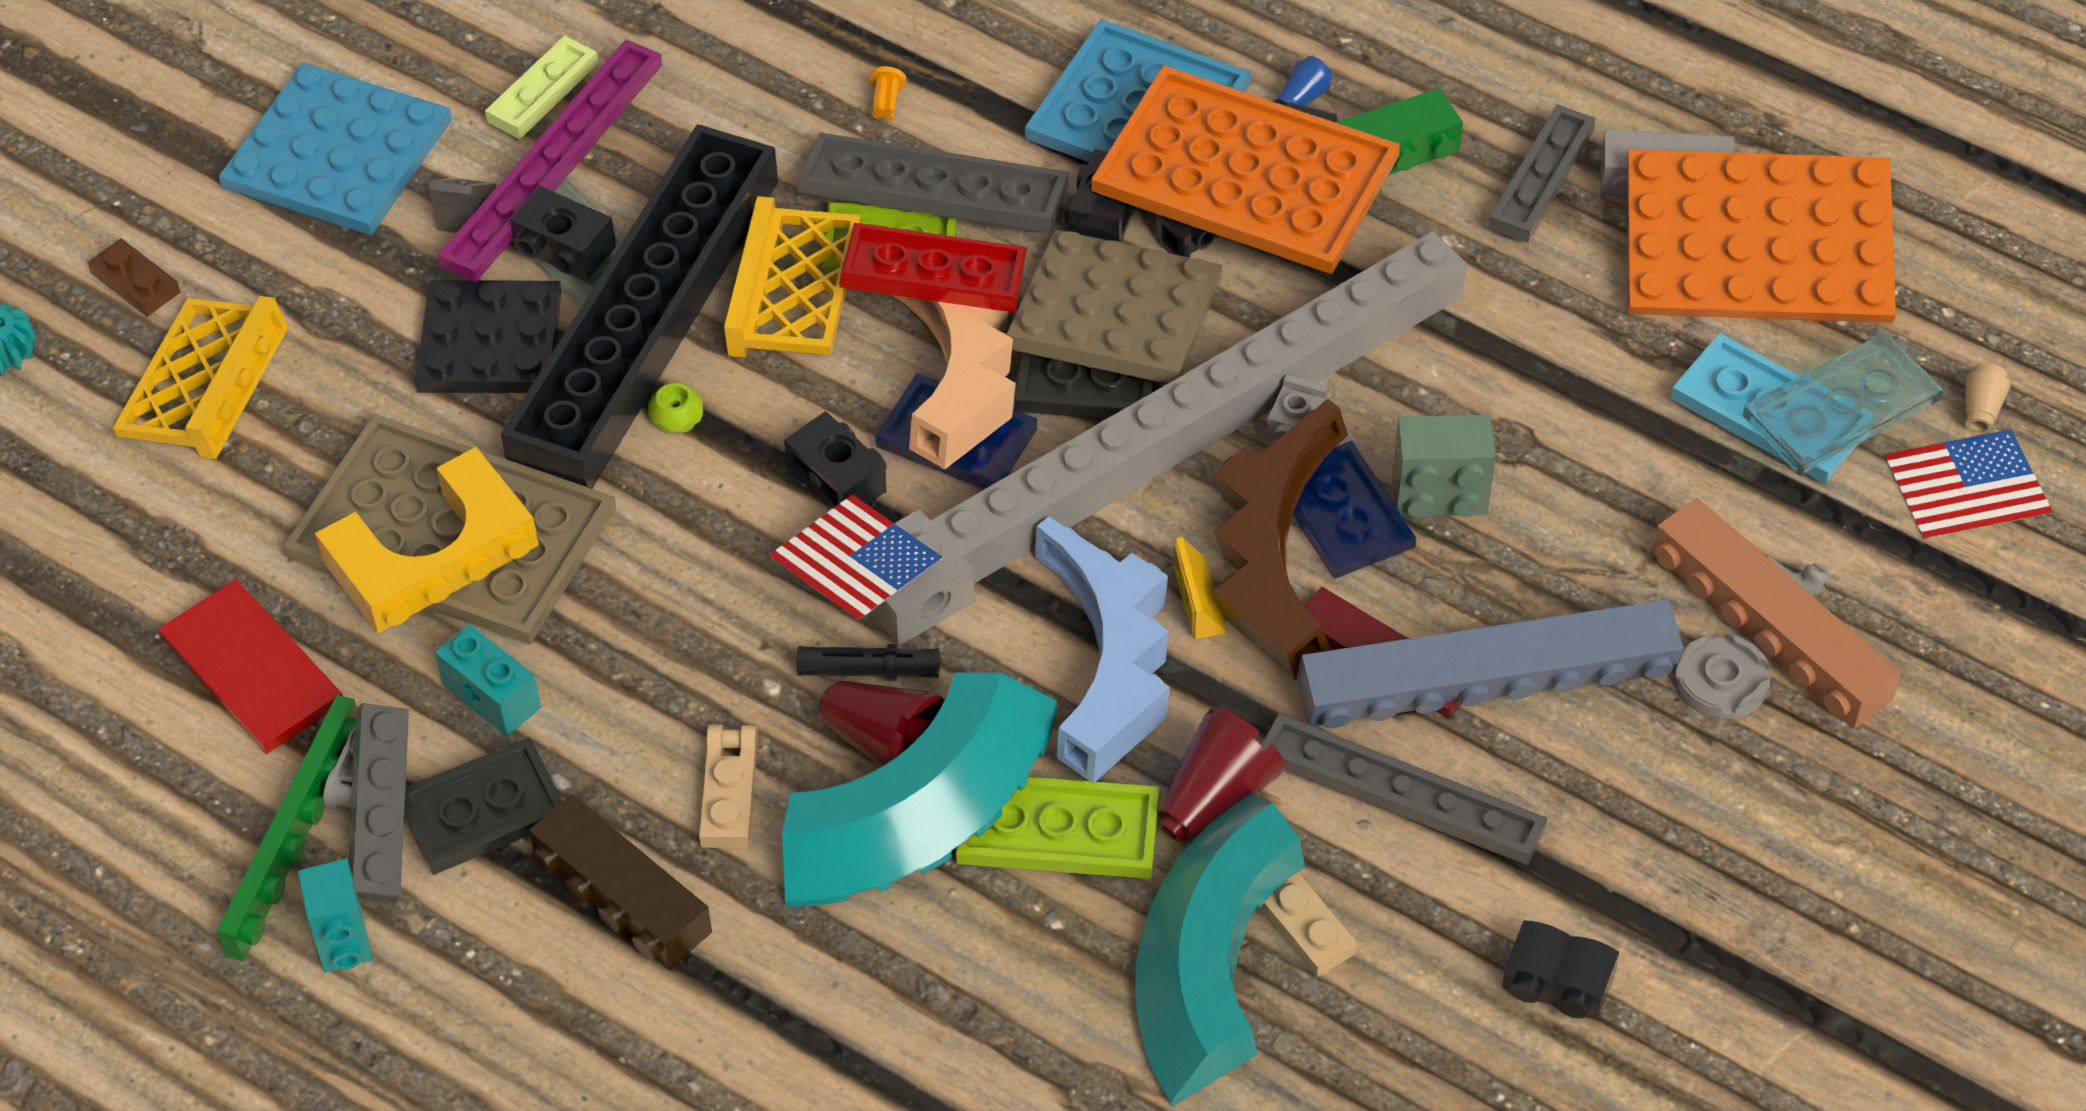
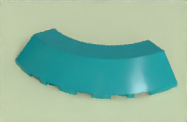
(923, 799)
(1194, 943)

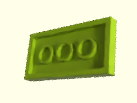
(1071, 830)

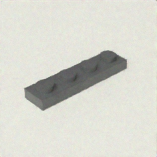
(1542, 173)
(378, 801)

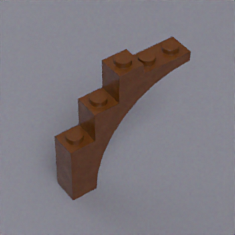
(1255, 538)

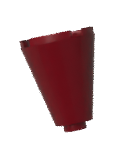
(878, 717)
(1216, 773)

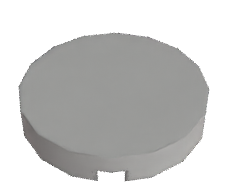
(1723, 676)

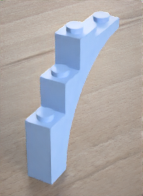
(1121, 604)

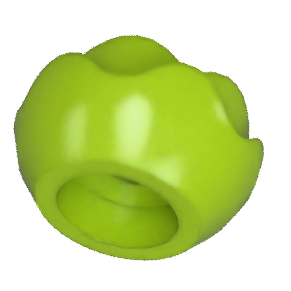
(675, 408)

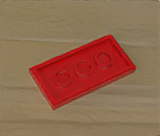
(933, 267)
(250, 666)

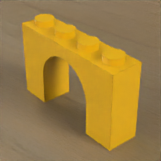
(396, 586)

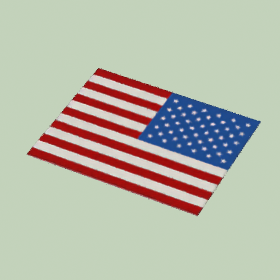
(1968, 483)
(842, 553)

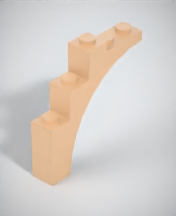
(974, 392)

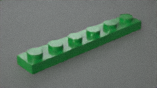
(285, 838)

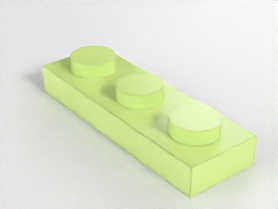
(541, 87)

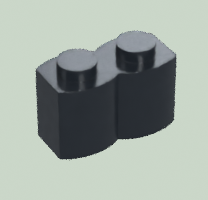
(1560, 970)

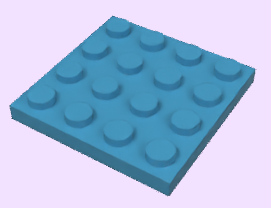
(1107, 84)
(336, 148)

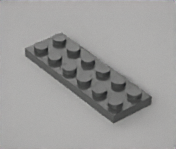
(933, 182)

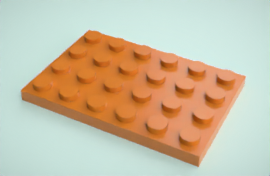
(1246, 169)
(1760, 236)

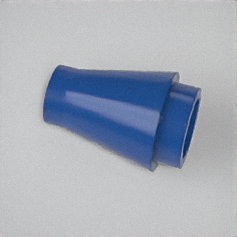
(1306, 82)

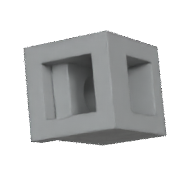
(1292, 403)

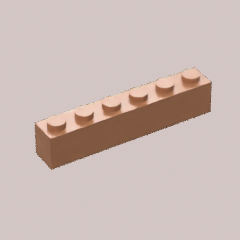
(1776, 613)

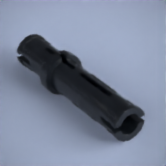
(878, 662)

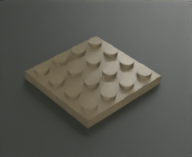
(1115, 307)

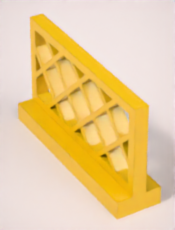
(754, 281)
(231, 379)

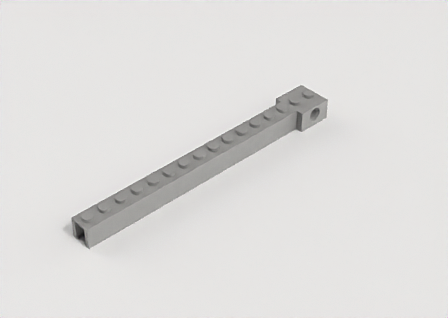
(1167, 428)

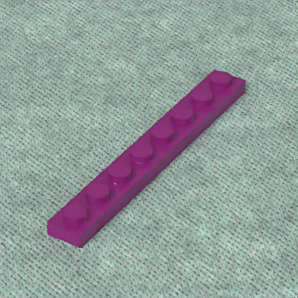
(551, 158)

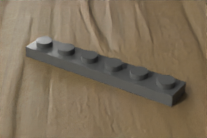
(1407, 790)

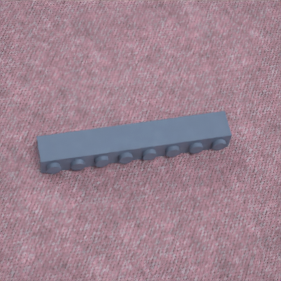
(1489, 663)

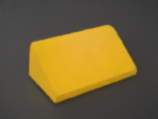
(1197, 591)

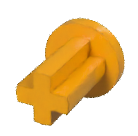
(887, 83)

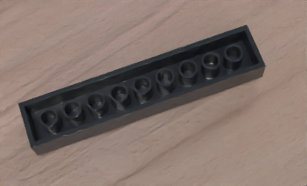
(641, 308)

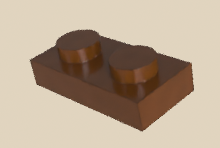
(134, 277)

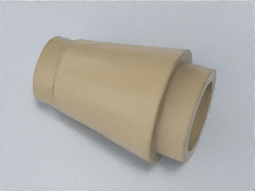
(1985, 394)

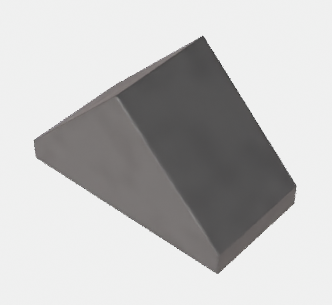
(457, 200)

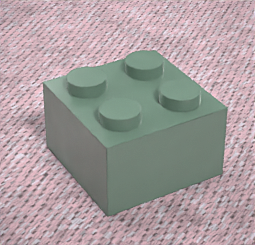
(1443, 465)

